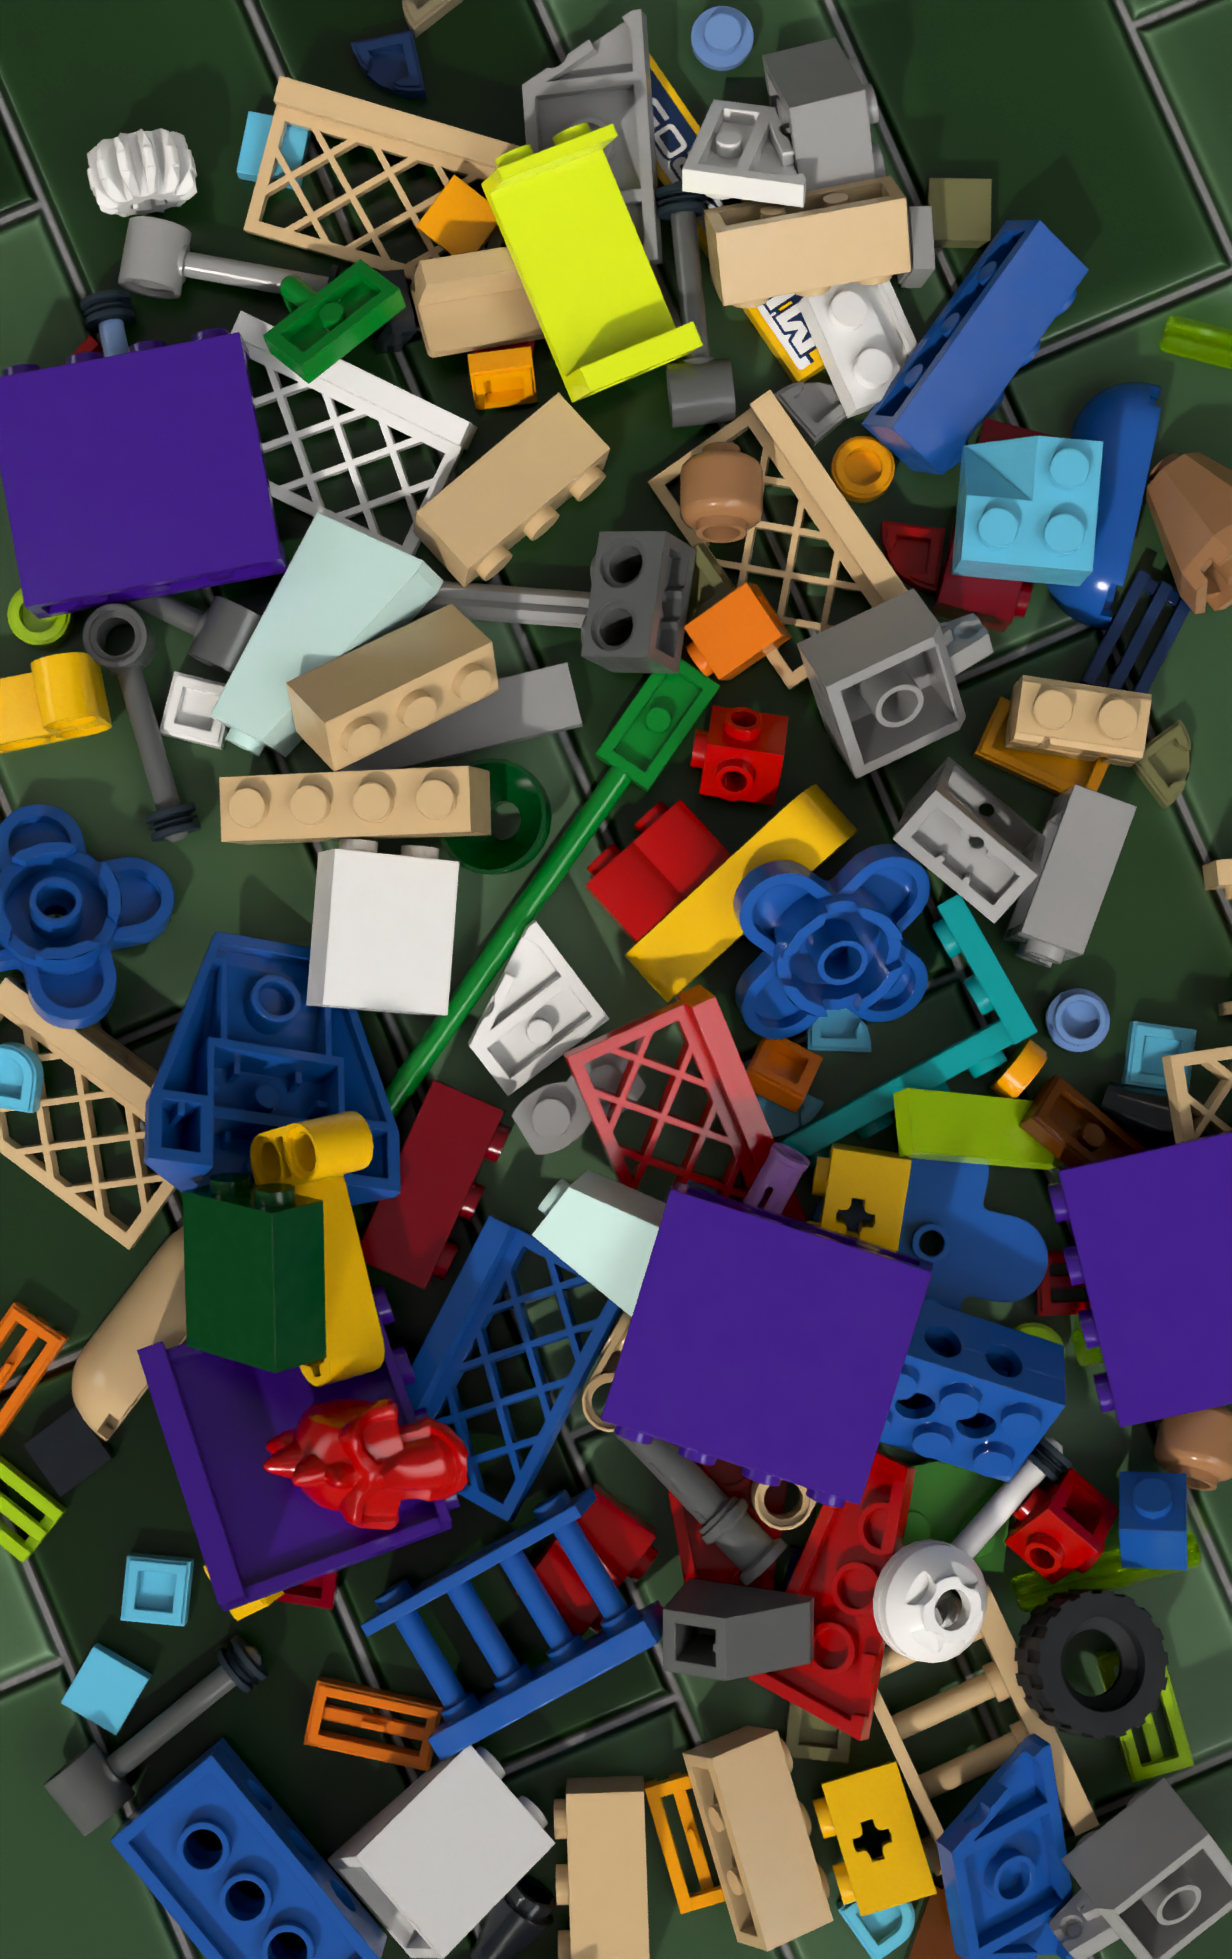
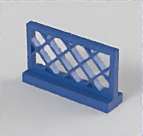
(463, 1327)

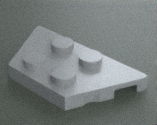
(606, 86)

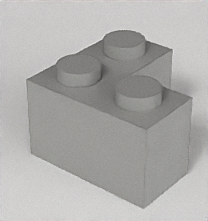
(825, 113)

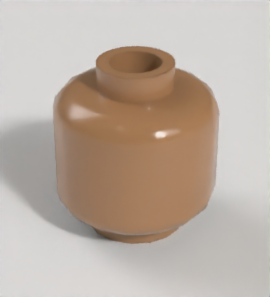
(721, 493)
(1198, 1446)

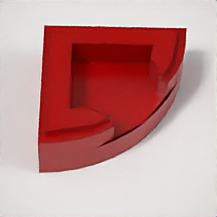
(913, 553)

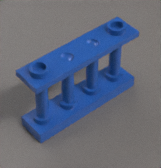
(517, 1687)

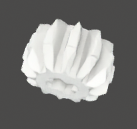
(142, 172)

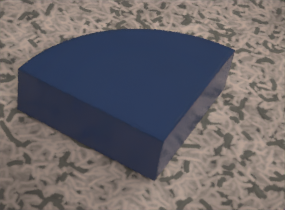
(391, 64)

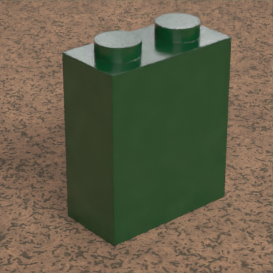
(254, 1272)

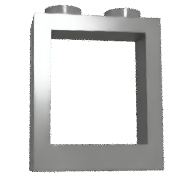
(976, 855)
(1075, 869)

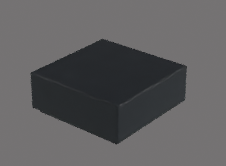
(68, 1451)

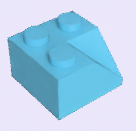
(1028, 510)

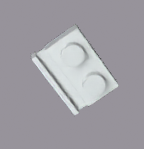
(860, 340)

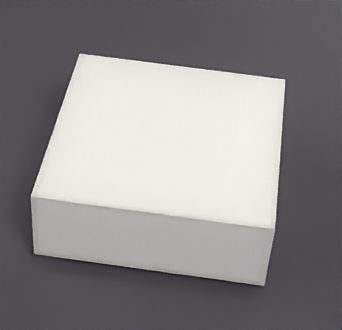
(189, 711)

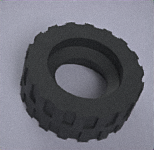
(1140, 1667)

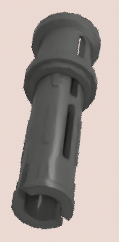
(722, 1519)

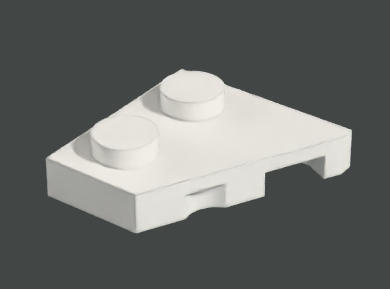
(743, 157)
(533, 1013)

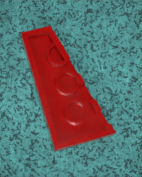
(841, 1573)

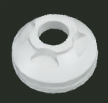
(908, 1596)

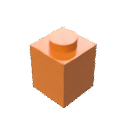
(735, 633)

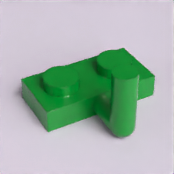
(331, 321)

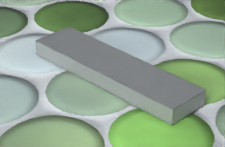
(521, 710)

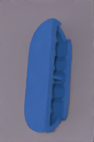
(1128, 425)

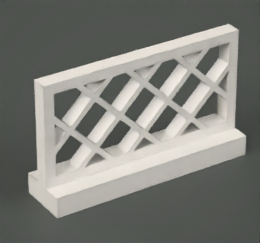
(370, 398)

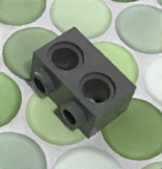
(650, 603)

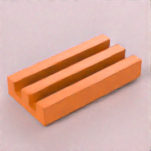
(36, 1328)
(376, 1698)

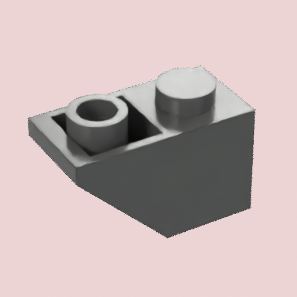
(735, 1630)

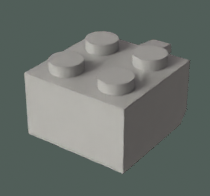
(891, 679)
(1145, 1880)

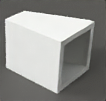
(444, 1853)

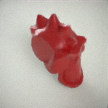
(364, 1463)

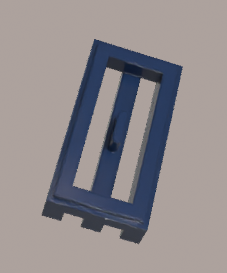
(1161, 594)

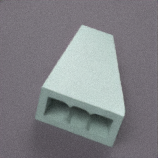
(330, 601)
(602, 1233)

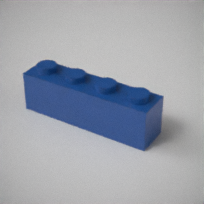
(976, 346)

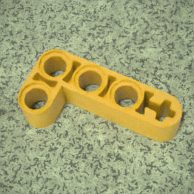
(53, 703)
(705, 922)
(314, 1160)

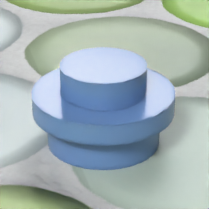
(722, 38)
(1077, 1020)

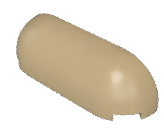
(108, 1369)

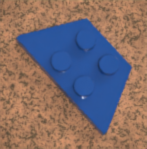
(1006, 1862)

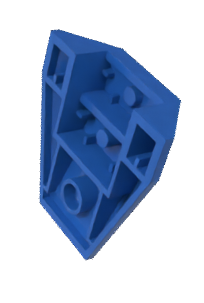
(257, 1061)

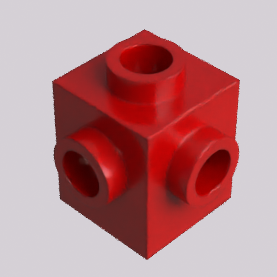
(741, 754)
(1062, 1527)

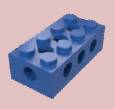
(975, 1393)
(257, 1846)

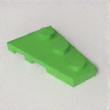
(944, 1504)

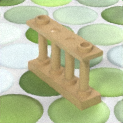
(998, 1682)

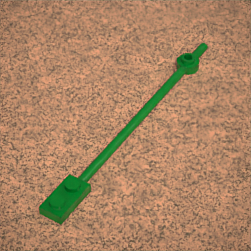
(637, 754)

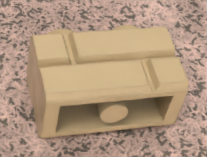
(1077, 721)

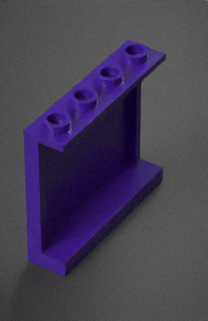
(136, 474)
(1155, 1274)
(766, 1344)
(256, 1525)

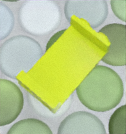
(583, 262)

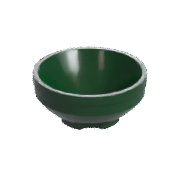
(487, 853)

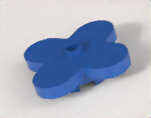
(103, 908)
(831, 941)
(981, 1249)

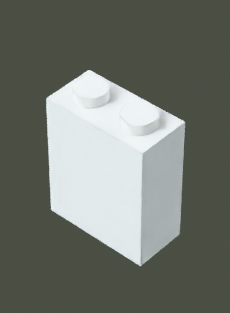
(383, 929)

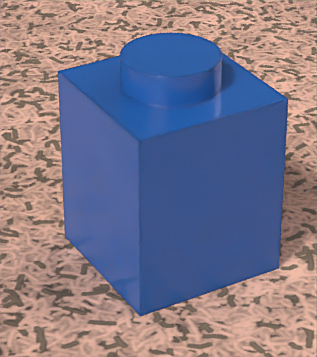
(1153, 1520)

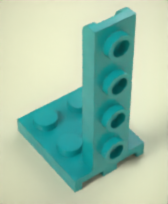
(976, 1052)

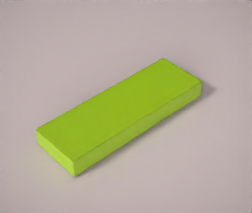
(967, 1129)

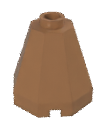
(1194, 522)

